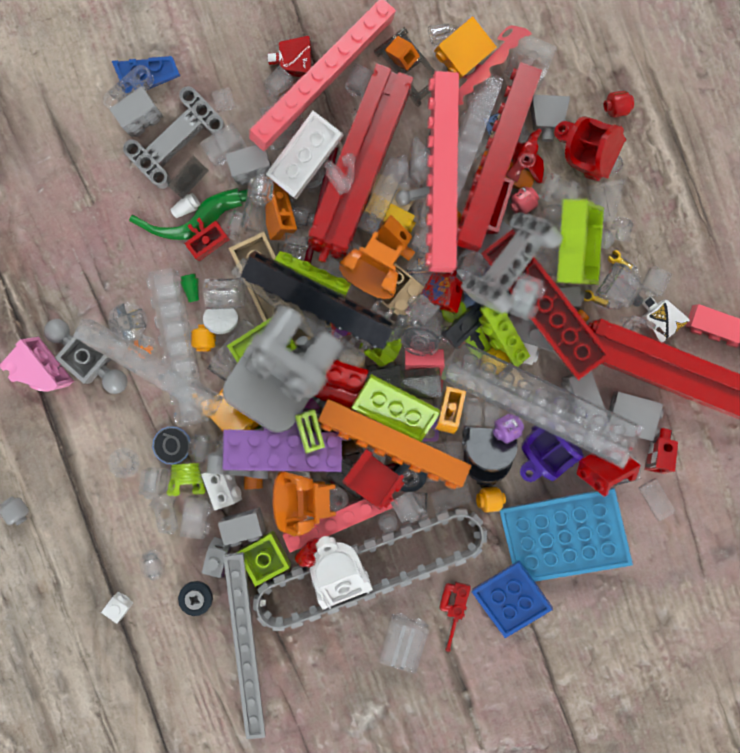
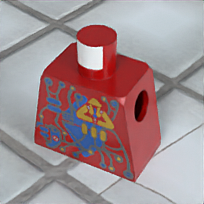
(444, 291)

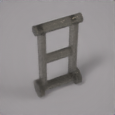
(414, 95)

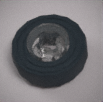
(413, 483)

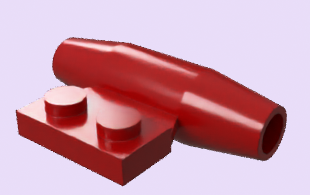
(342, 384)

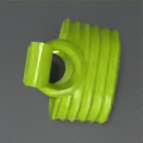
(185, 474)

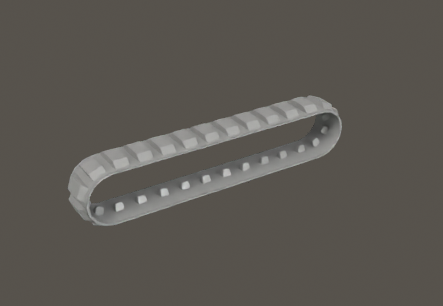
(386, 585)

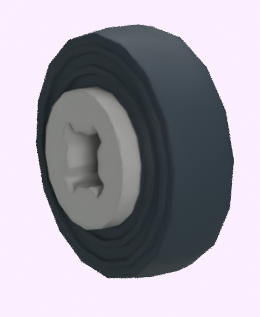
(199, 592)

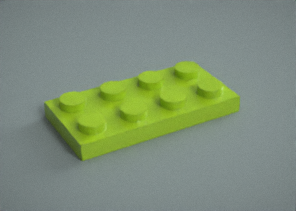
(395, 408)

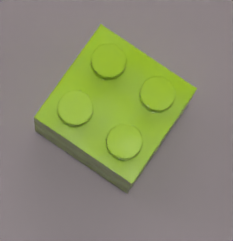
(265, 558)

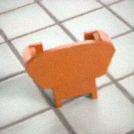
(372, 268)
(296, 499)

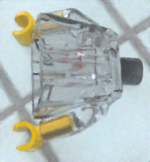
(620, 286)

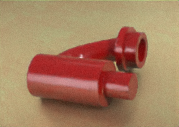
(306, 556)

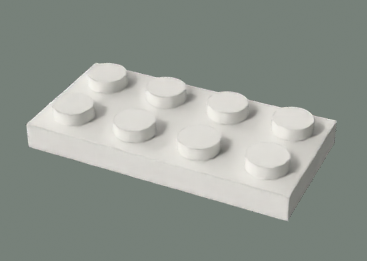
(304, 154)

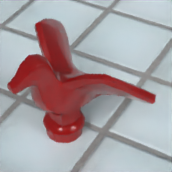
(526, 157)

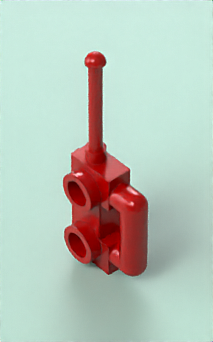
(459, 606)

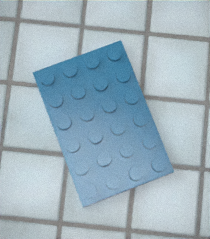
(567, 535)

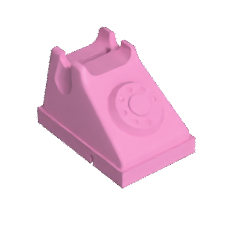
(36, 366)

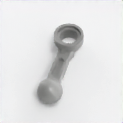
(404, 197)

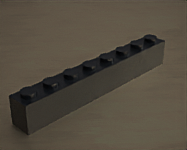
(317, 299)

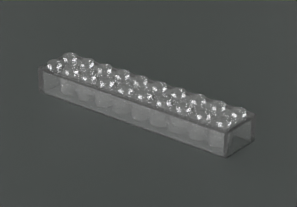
(542, 403)

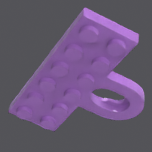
(279, 451)

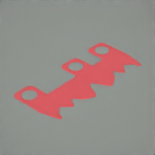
(482, 72)

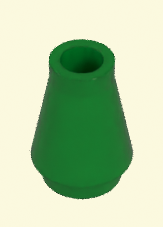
(190, 286)

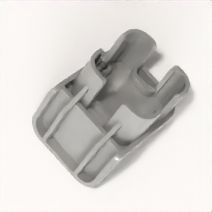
(272, 381)

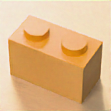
(450, 410)

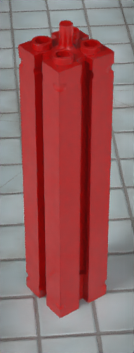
(369, 142)
(669, 368)

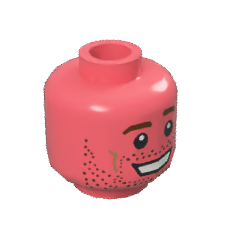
(524, 200)

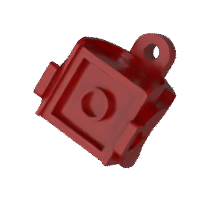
(591, 146)

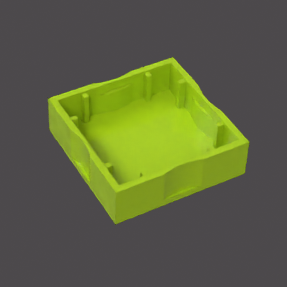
(580, 242)

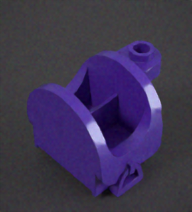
(547, 455)

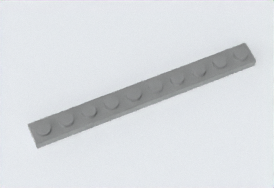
(244, 645)

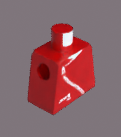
(293, 56)

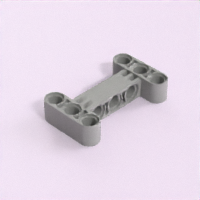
(174, 137)
(529, 237)

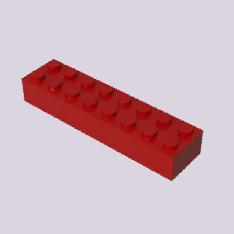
(557, 318)

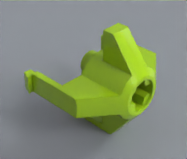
(385, 355)

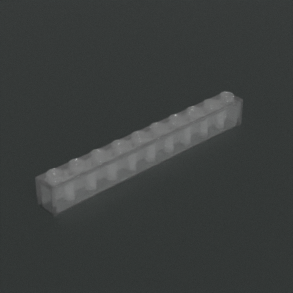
(469, 138)

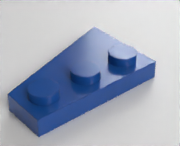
(162, 69)

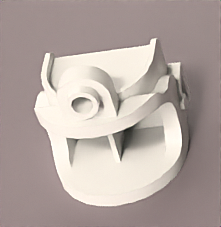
(337, 573)

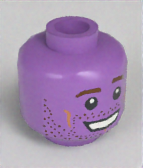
(508, 428)

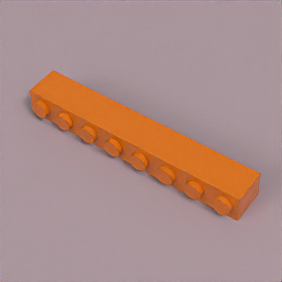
(393, 444)

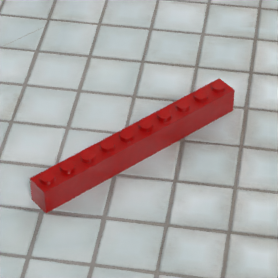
(498, 157)

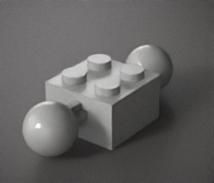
(82, 359)

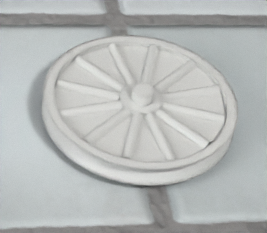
(220, 320)

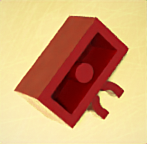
(206, 240)

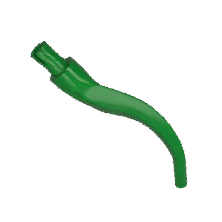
(208, 211)

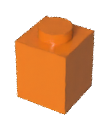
(402, 53)

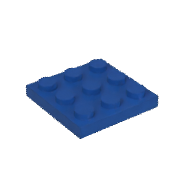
(512, 599)

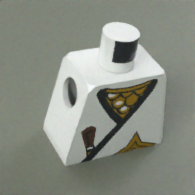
(665, 316)

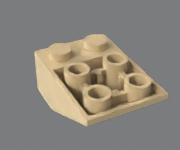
(405, 289)

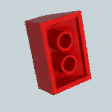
(500, 207)

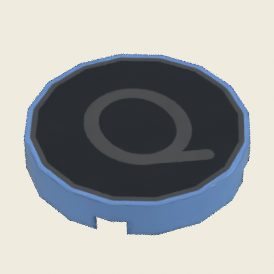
(171, 445)

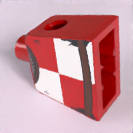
(662, 453)

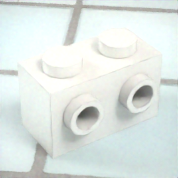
(221, 489)

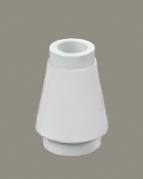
(185, 205)

